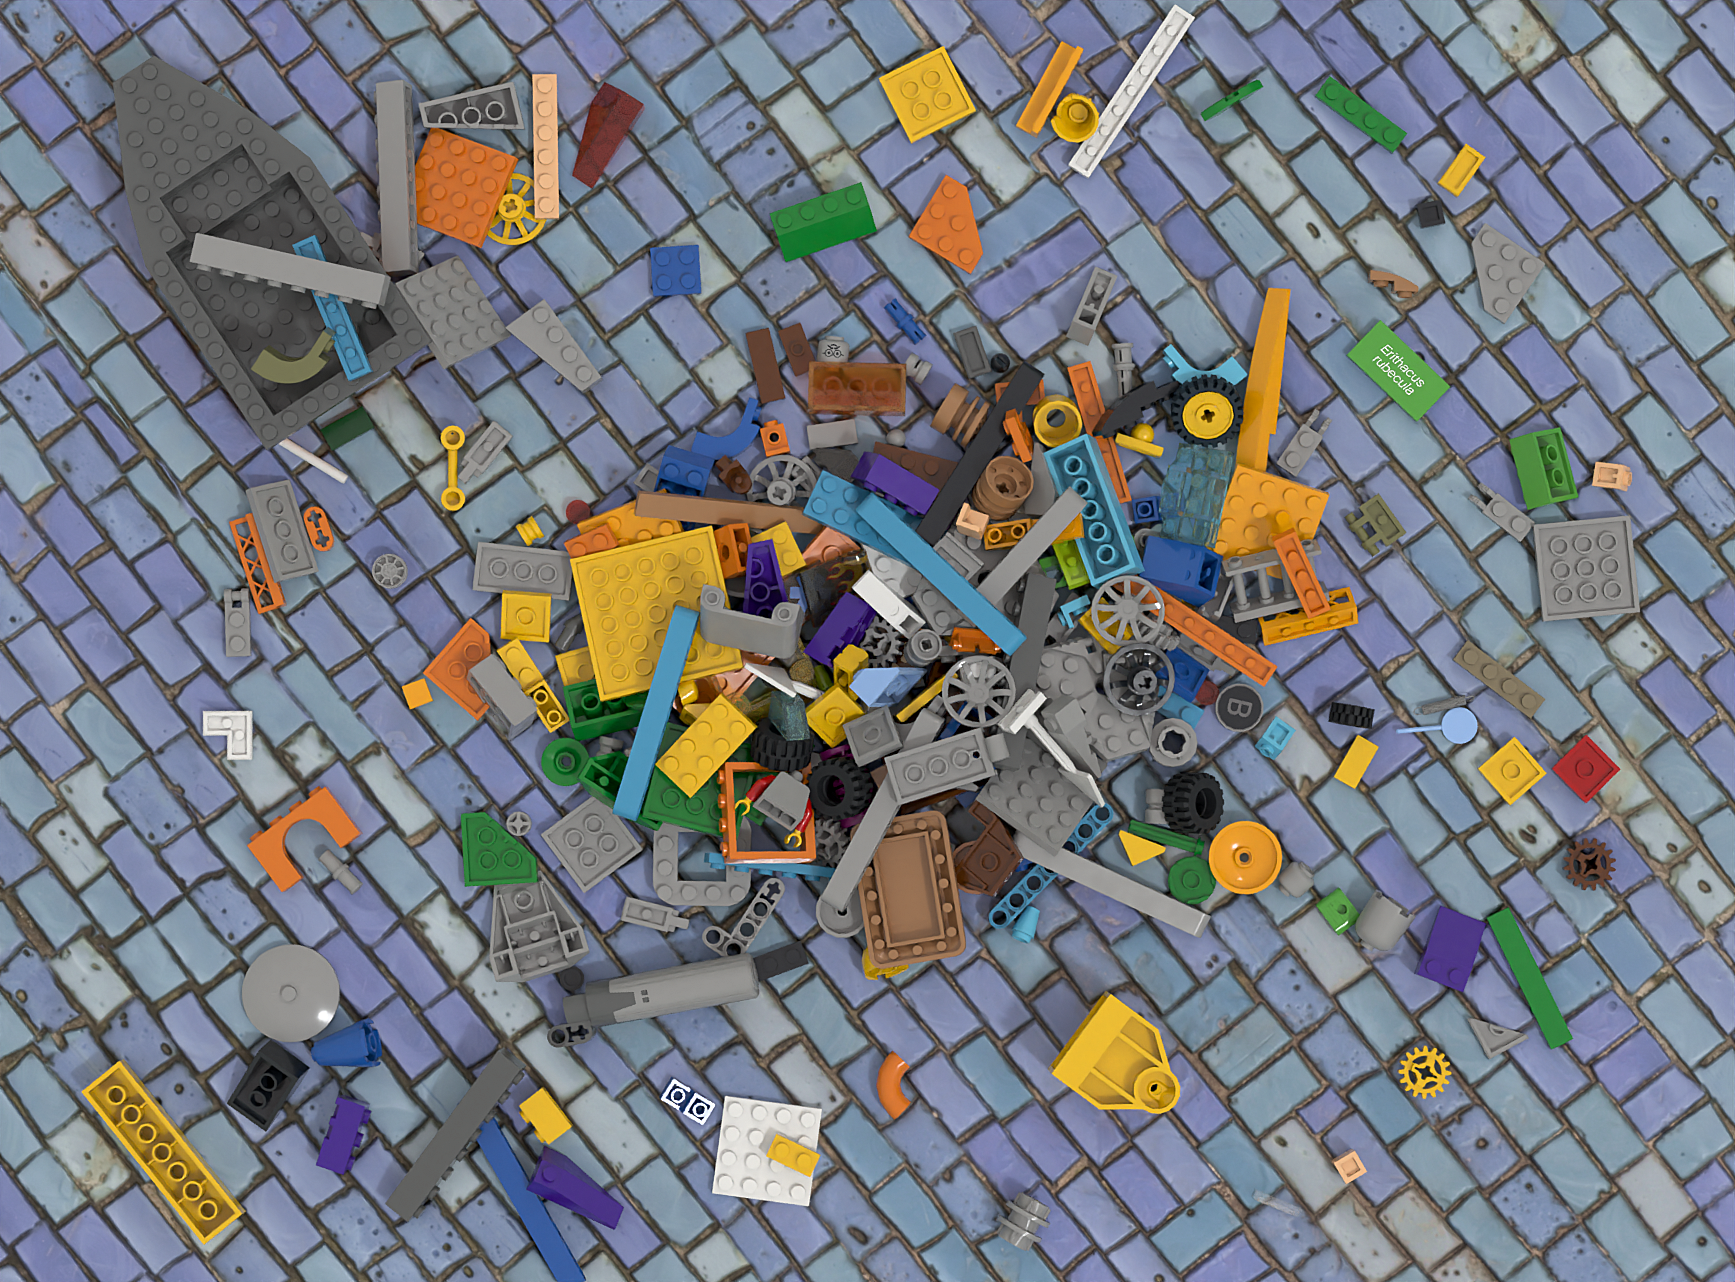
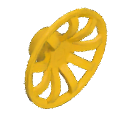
(512, 210)

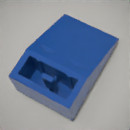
(684, 474)
(1181, 569)

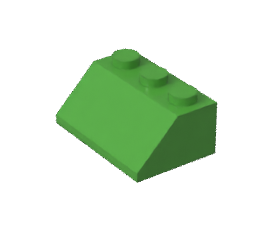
(1543, 468)

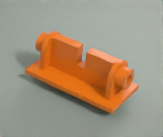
(968, 639)

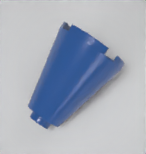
(350, 1047)

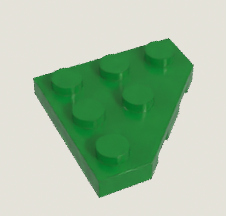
(493, 854)

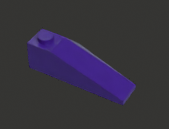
(569, 1186)

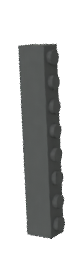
(1031, 619)
(455, 1135)

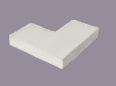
(237, 728)

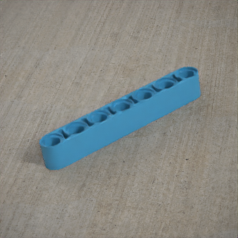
(1045, 877)

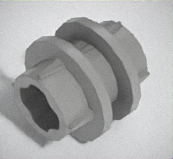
(1186, 749)
(1023, 1221)

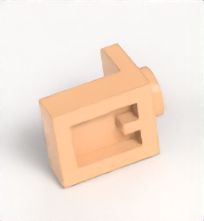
(1612, 476)

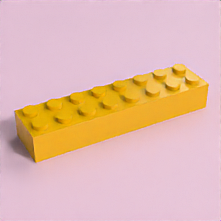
(163, 1151)

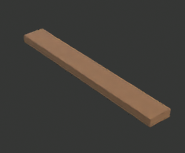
(722, 511)

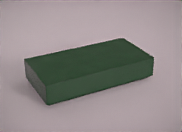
(347, 428)

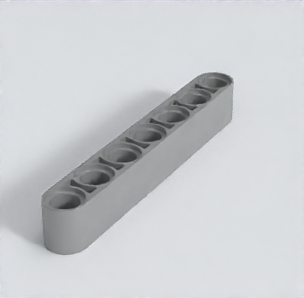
(1030, 547)

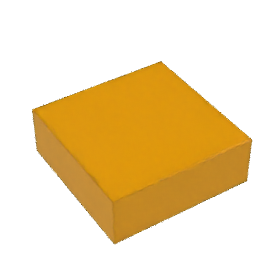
(417, 693)

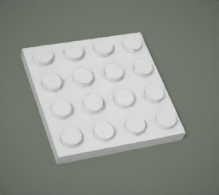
(744, 1141)

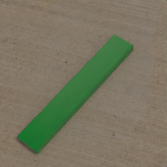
(1529, 978)

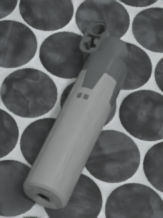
(657, 994)

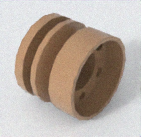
(960, 415)
(1002, 487)

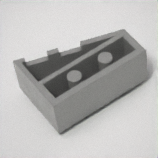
(503, 695)

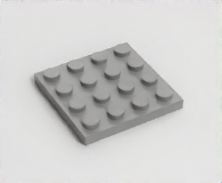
(452, 311)
(1586, 568)
(1037, 799)

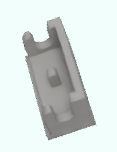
(1213, 609)

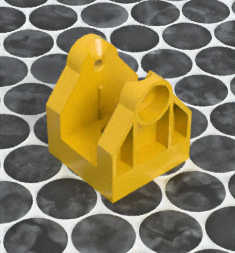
(1117, 1061)

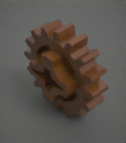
(1596, 854)

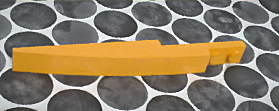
(1264, 382)

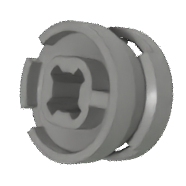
(390, 571)

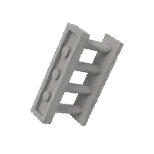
(1267, 602)

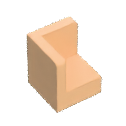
(972, 522)
(1349, 1166)

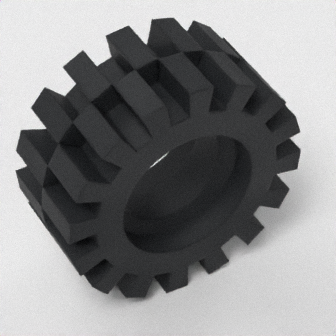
(1351, 715)

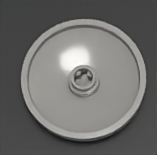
(291, 993)

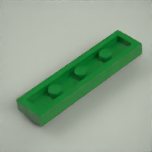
(1360, 115)

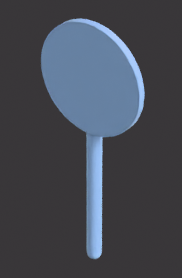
(1457, 725)

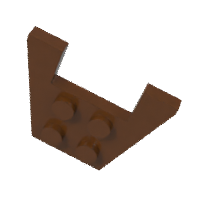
(991, 857)

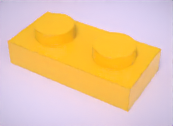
(793, 1155)

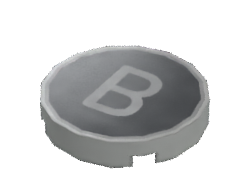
(1239, 707)

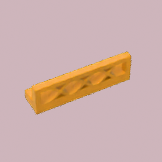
(1049, 89)
(1294, 626)

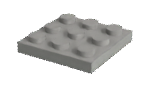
(591, 843)

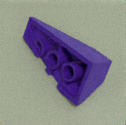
(763, 580)

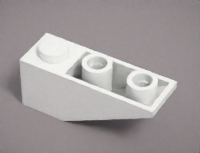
(889, 604)

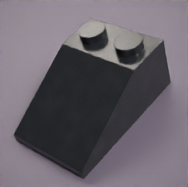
(268, 1085)

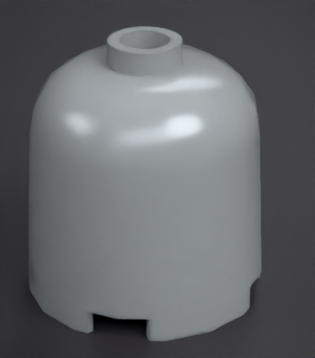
(1382, 922)

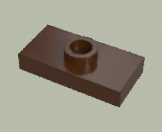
(796, 348)

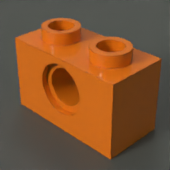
(733, 549)

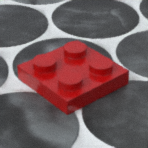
(1585, 769)

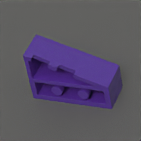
(894, 483)
(842, 627)
(343, 1134)

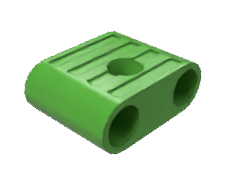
(1338, 911)

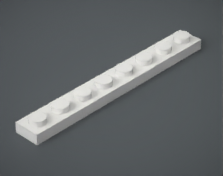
(1132, 90)

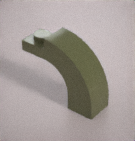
(285, 369)

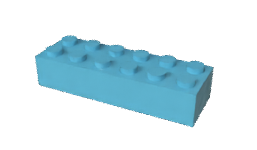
(1108, 543)

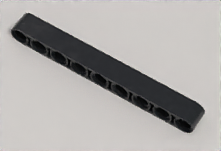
(978, 455)

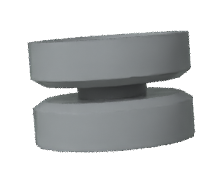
(839, 925)

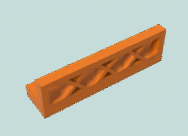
(274, 588)

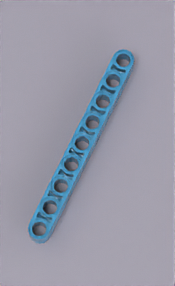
(941, 574)
(656, 713)

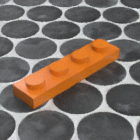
(1301, 573)

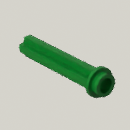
(1166, 837)

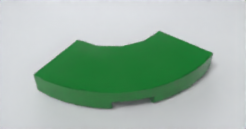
(1231, 100)

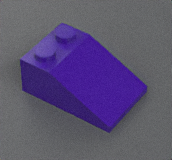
(1450, 949)

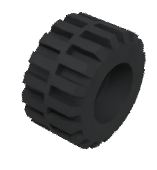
(776, 753)
(855, 783)
(1193, 803)

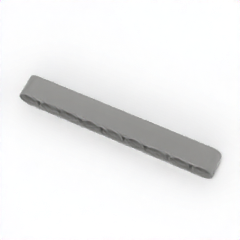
(876, 820)
(1115, 886)

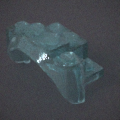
(1194, 494)

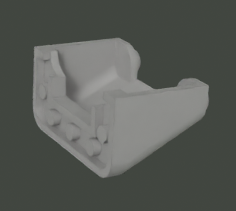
(748, 632)

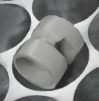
(917, 650)
(1154, 813)

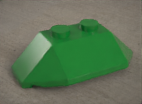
(602, 780)

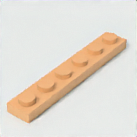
(545, 146)

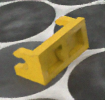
(1087, 622)

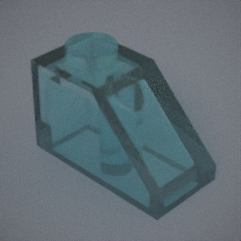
(789, 716)

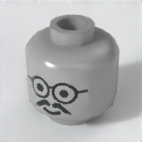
(833, 350)

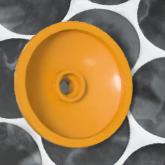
(1263, 857)

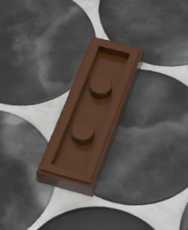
(765, 365)

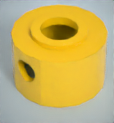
(1058, 435)

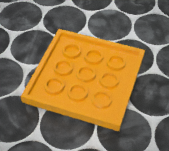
(1262, 507)

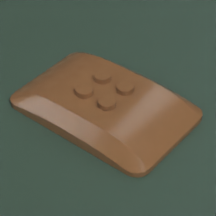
(912, 894)

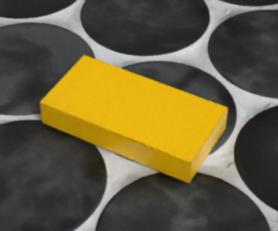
(1461, 170)
(1356, 761)

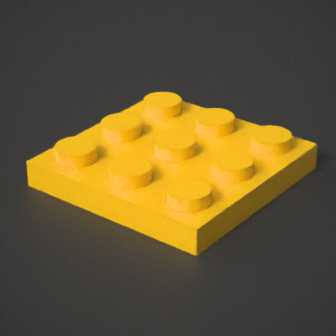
(927, 94)

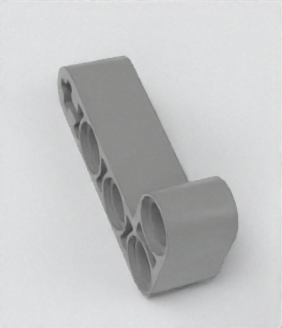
(749, 917)

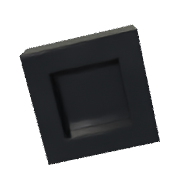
(1430, 214)

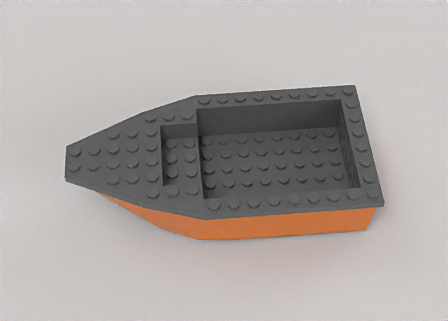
(224, 173)

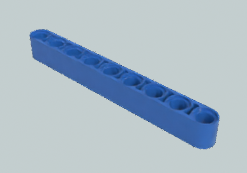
(529, 1204)

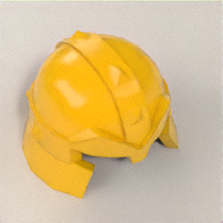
(1075, 118)

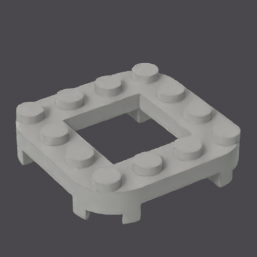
(696, 892)

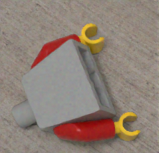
(782, 800)

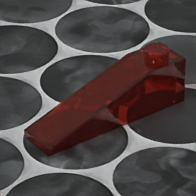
(606, 128)

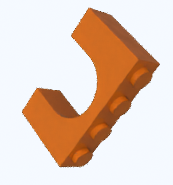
(270, 845)

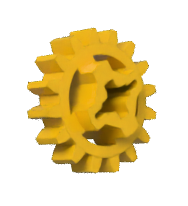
(1420, 1082)

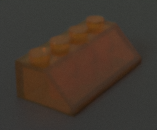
(857, 388)

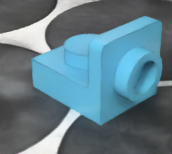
(1076, 606)
(1275, 738)

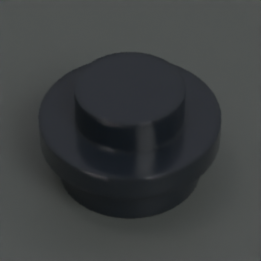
(572, 978)

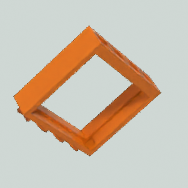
(727, 822)

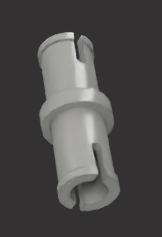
(340, 871)

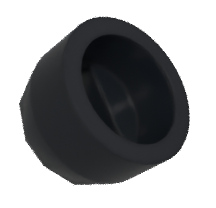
(996, 366)

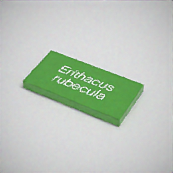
(1398, 371)

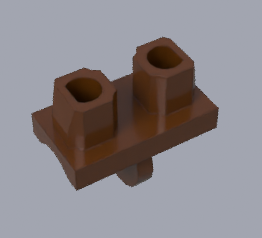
(734, 475)

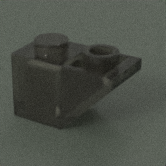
(837, 462)

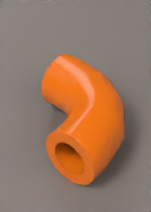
(889, 1085)

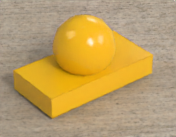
(1140, 440)

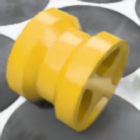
(529, 531)

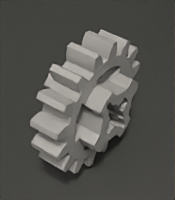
(1166, 636)
(887, 641)
(829, 841)

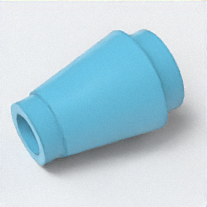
(1026, 925)

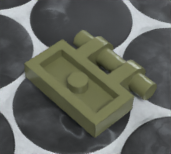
(1382, 522)

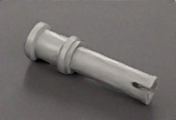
(1123, 366)

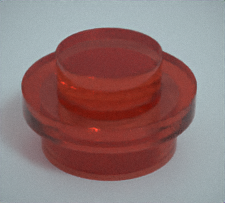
(577, 511)
(1207, 693)

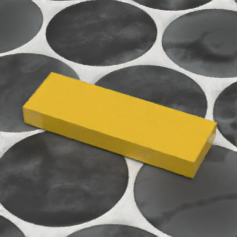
(920, 700)

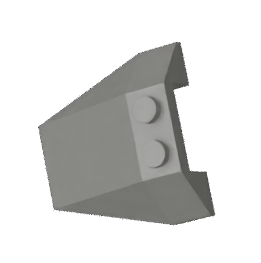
(532, 932)

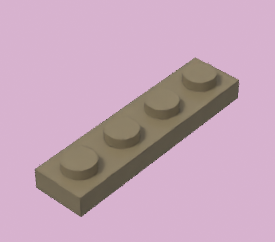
(1498, 679)

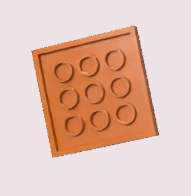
(460, 186)

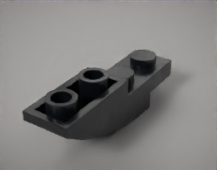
(1130, 406)

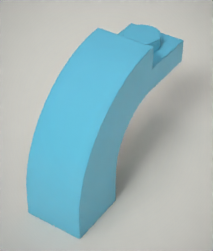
(1229, 370)

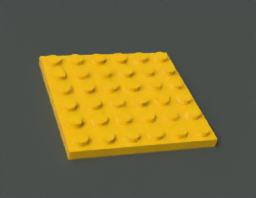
(629, 604)

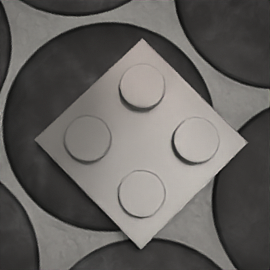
(872, 736)

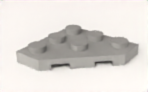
(1502, 272)

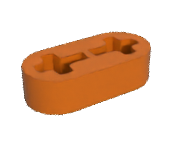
(313, 531)

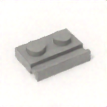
(958, 556)

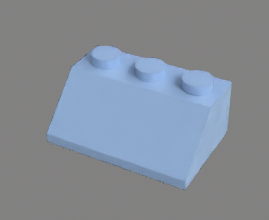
(885, 685)

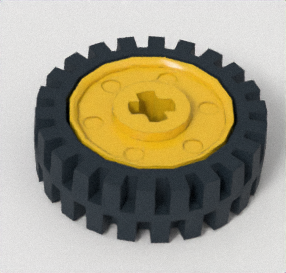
(1203, 394)

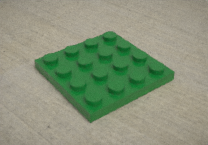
(700, 812)

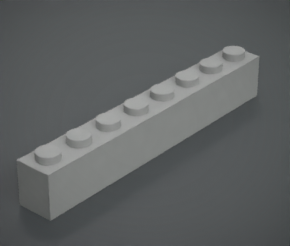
(396, 178)
(289, 269)

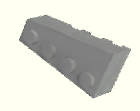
(479, 109)
(549, 339)

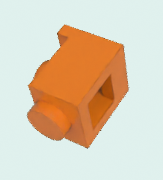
(774, 448)

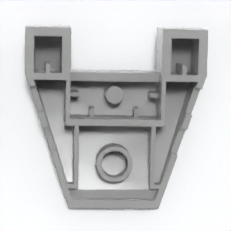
(1066, 725)

